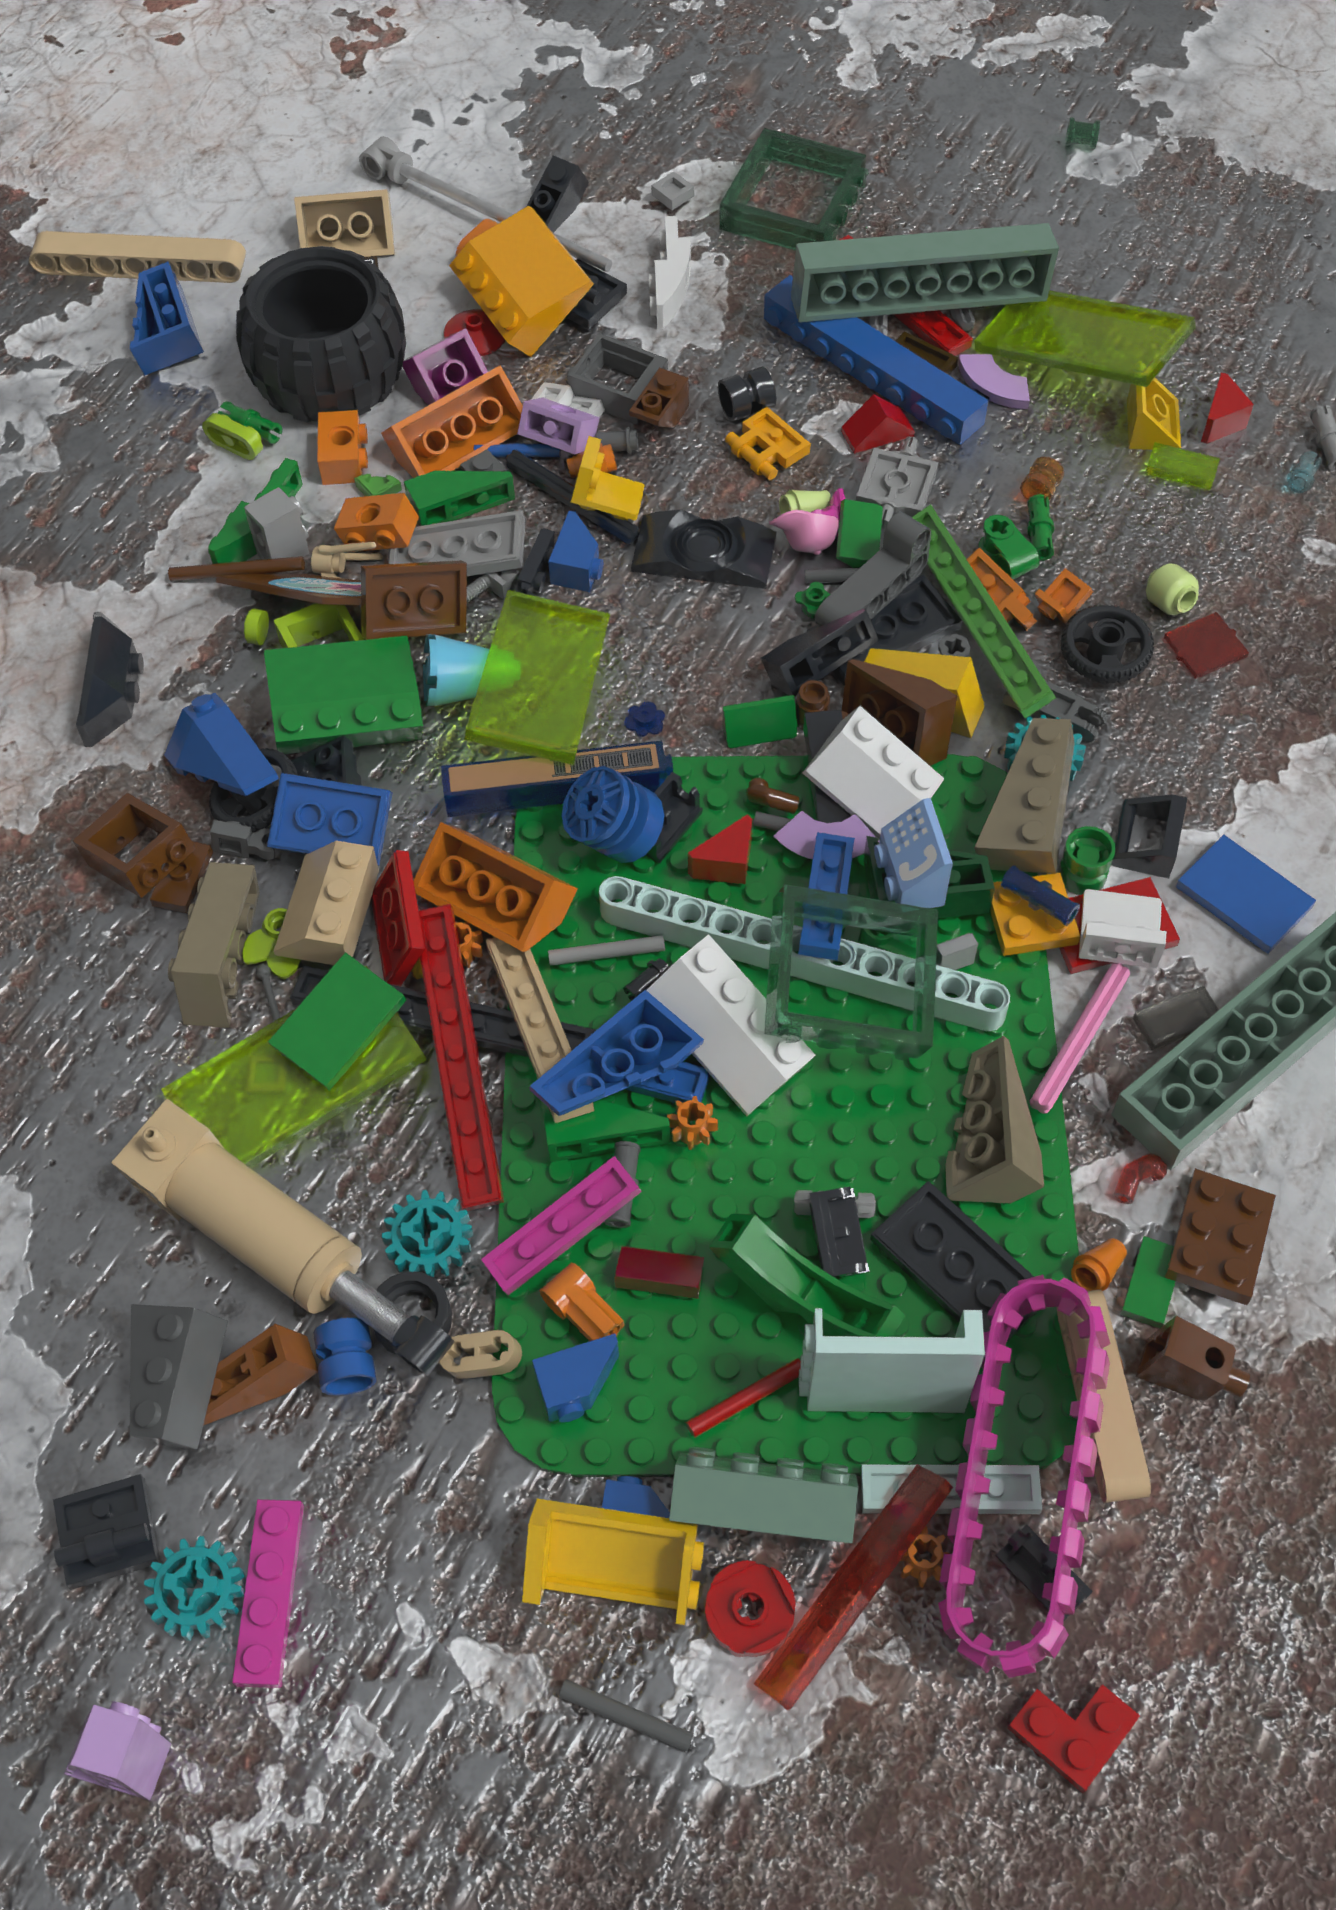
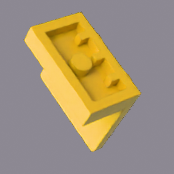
(603, 490)

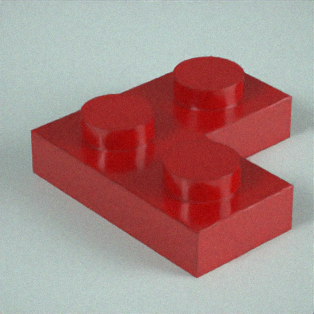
(1076, 1746)

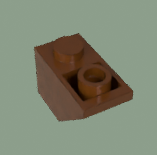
(663, 399)

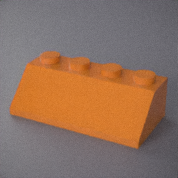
(448, 429)
(492, 888)

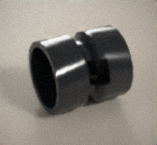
(748, 393)

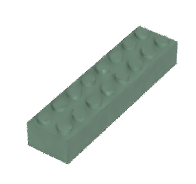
(923, 272)
(1235, 1052)

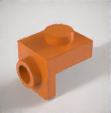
(1063, 597)

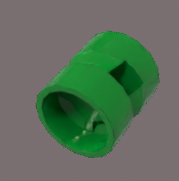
(1086, 859)

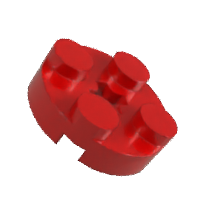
(758, 1583)

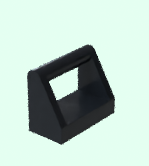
(1152, 862)

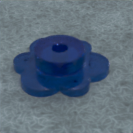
(645, 719)

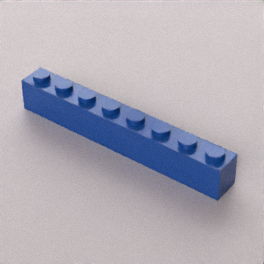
(883, 367)

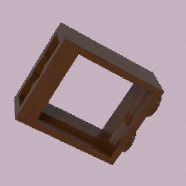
(119, 827)

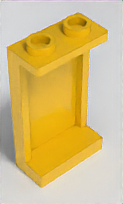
(611, 1556)

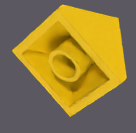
(1152, 416)

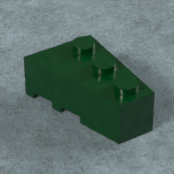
(969, 884)

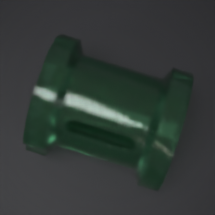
(1082, 133)

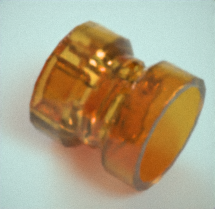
(1042, 478)

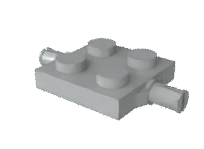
(898, 480)

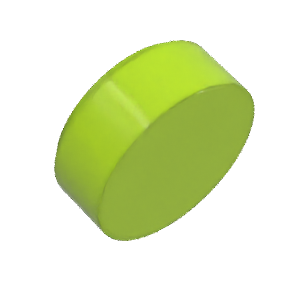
(256, 626)

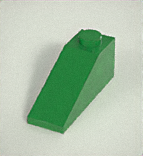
(457, 494)
(601, 1129)

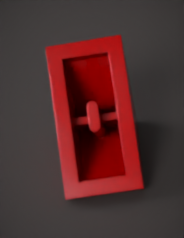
(1228, 411)
(876, 425)
(724, 855)

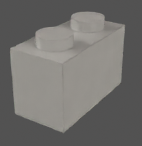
(277, 526)

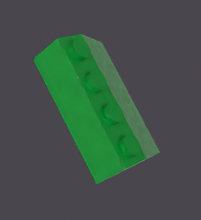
(343, 690)

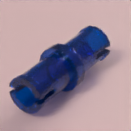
(1040, 895)

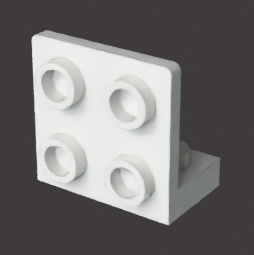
(1121, 928)

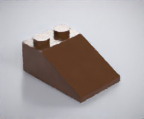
(905, 704)

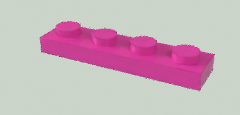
(561, 1225)
(268, 1594)

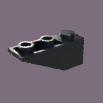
(558, 192)

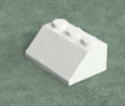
(871, 771)

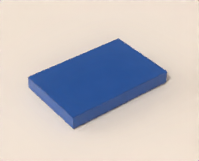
(321, 811)
(1246, 894)

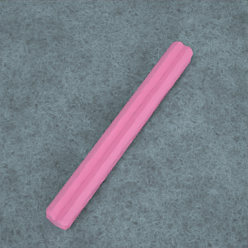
(1079, 1038)

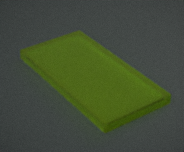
(1087, 336)
(538, 677)
(264, 1102)

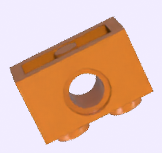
(340, 447)
(378, 519)

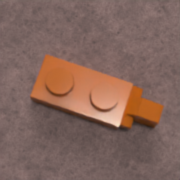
(1003, 589)

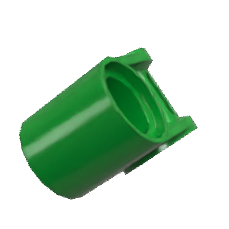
(1008, 546)

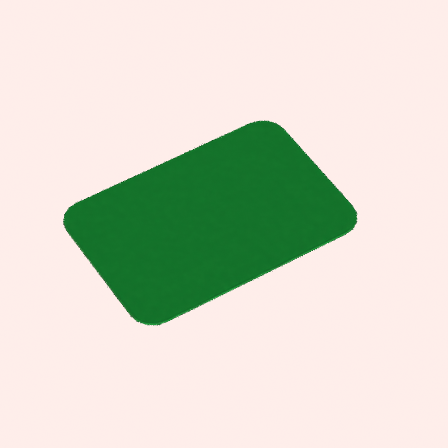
(829, 1127)

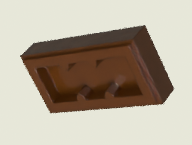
(181, 884)

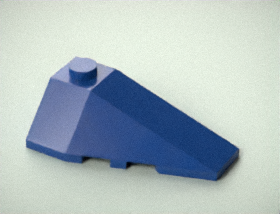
(217, 748)
(624, 1051)

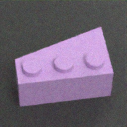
(119, 1751)

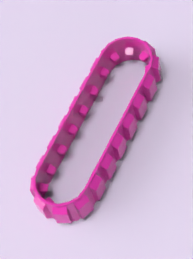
(963, 1529)

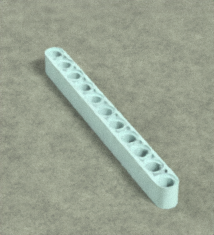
(750, 928)

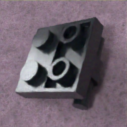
(599, 299)
(330, 762)
(105, 1532)

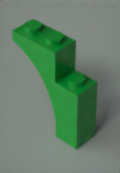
(796, 1285)

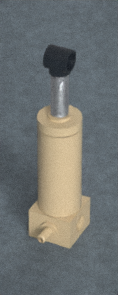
(194, 1178)

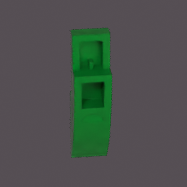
(235, 539)

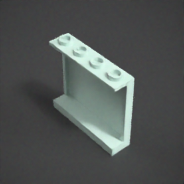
(891, 1371)

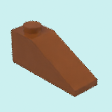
(260, 1372)

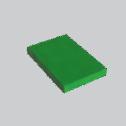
(337, 1021)

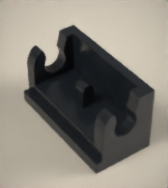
(680, 813)
(838, 1232)

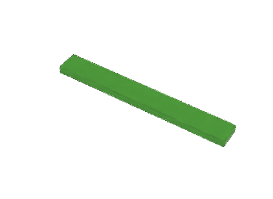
(984, 618)

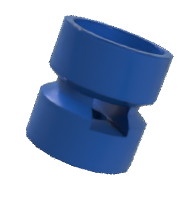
(345, 1363)

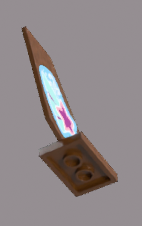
(392, 597)

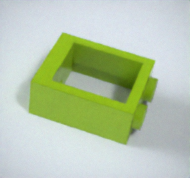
(313, 623)

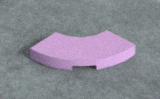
(986, 376)
(801, 833)

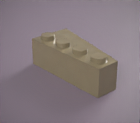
(1031, 805)
(214, 944)

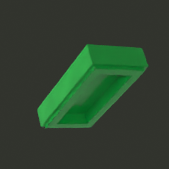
(1148, 1289)

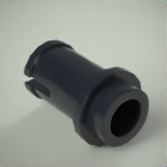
(646, 978)

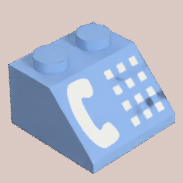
(915, 858)

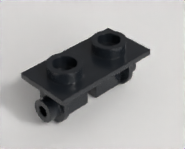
(1034, 1565)

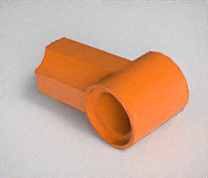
(575, 1298)

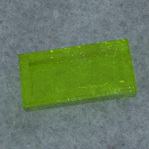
(1182, 466)

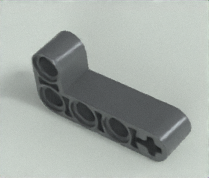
(884, 575)

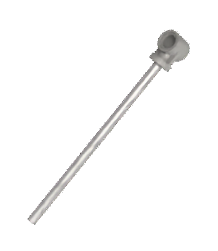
(386, 159)

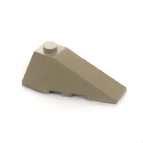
(996, 1142)

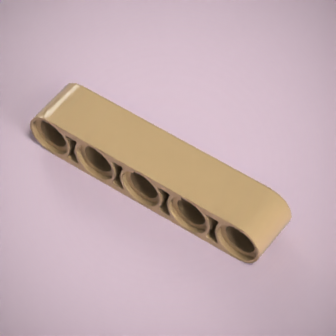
(1120, 1459)

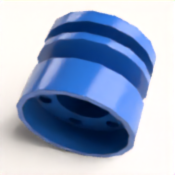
(613, 814)

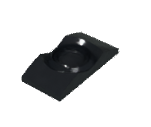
(704, 549)

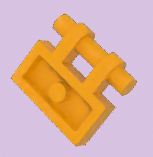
(774, 436)

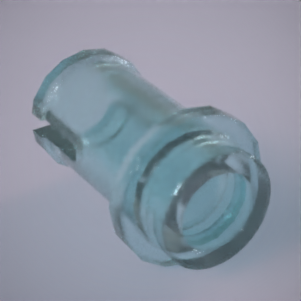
(1302, 476)

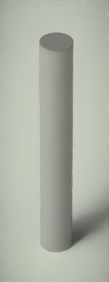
(606, 950)

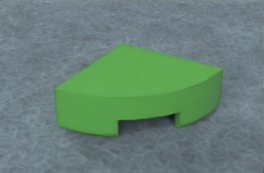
(377, 485)

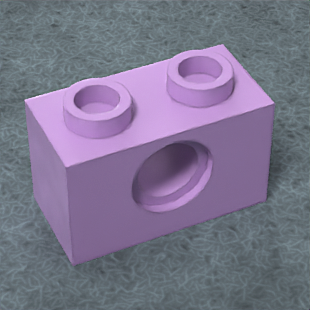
(557, 425)

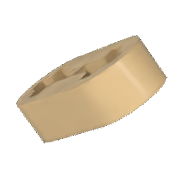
(482, 1363)

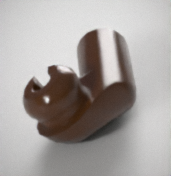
(760, 794)

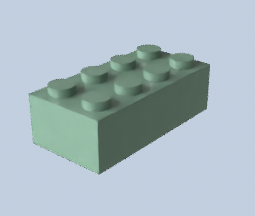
(764, 1495)

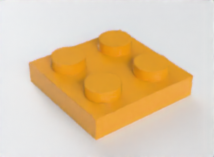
(1029, 930)

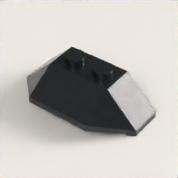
(108, 682)

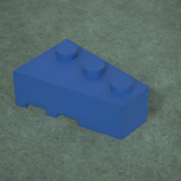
(163, 321)

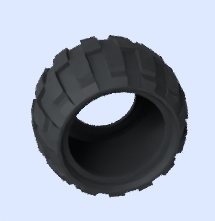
(320, 332)

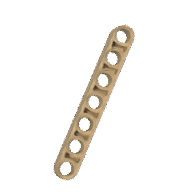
(130, 254)

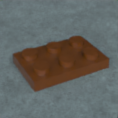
(1220, 1237)

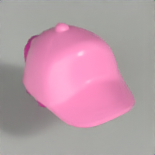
(812, 530)

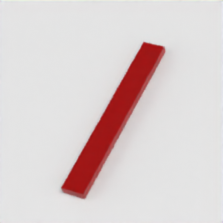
(459, 1061)

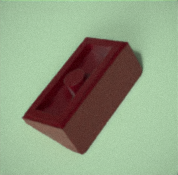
(659, 1272)

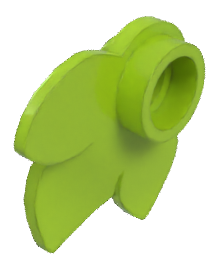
(262, 942)

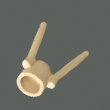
(331, 559)

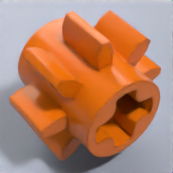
(469, 943)
(692, 1111)
(924, 1569)

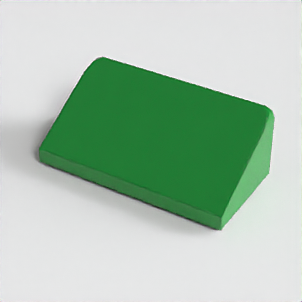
(858, 532)
(759, 721)

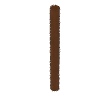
(233, 568)

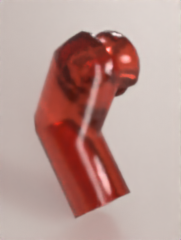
(1134, 1172)

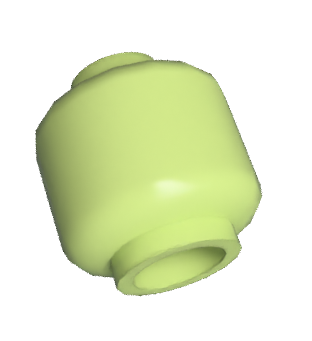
(1172, 589)

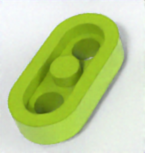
(233, 436)

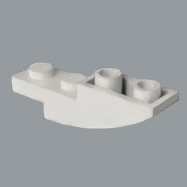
(671, 273)

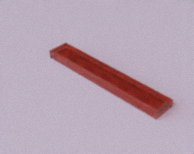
(852, 1587)

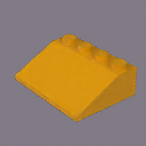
(522, 278)

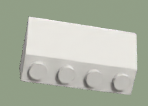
(729, 1014)

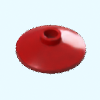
(480, 328)

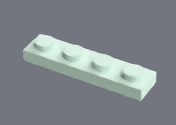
(1011, 1490)

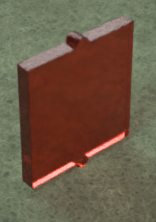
(1206, 645)

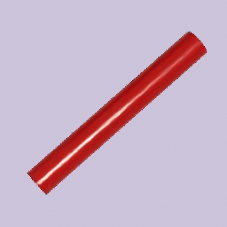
(744, 1398)

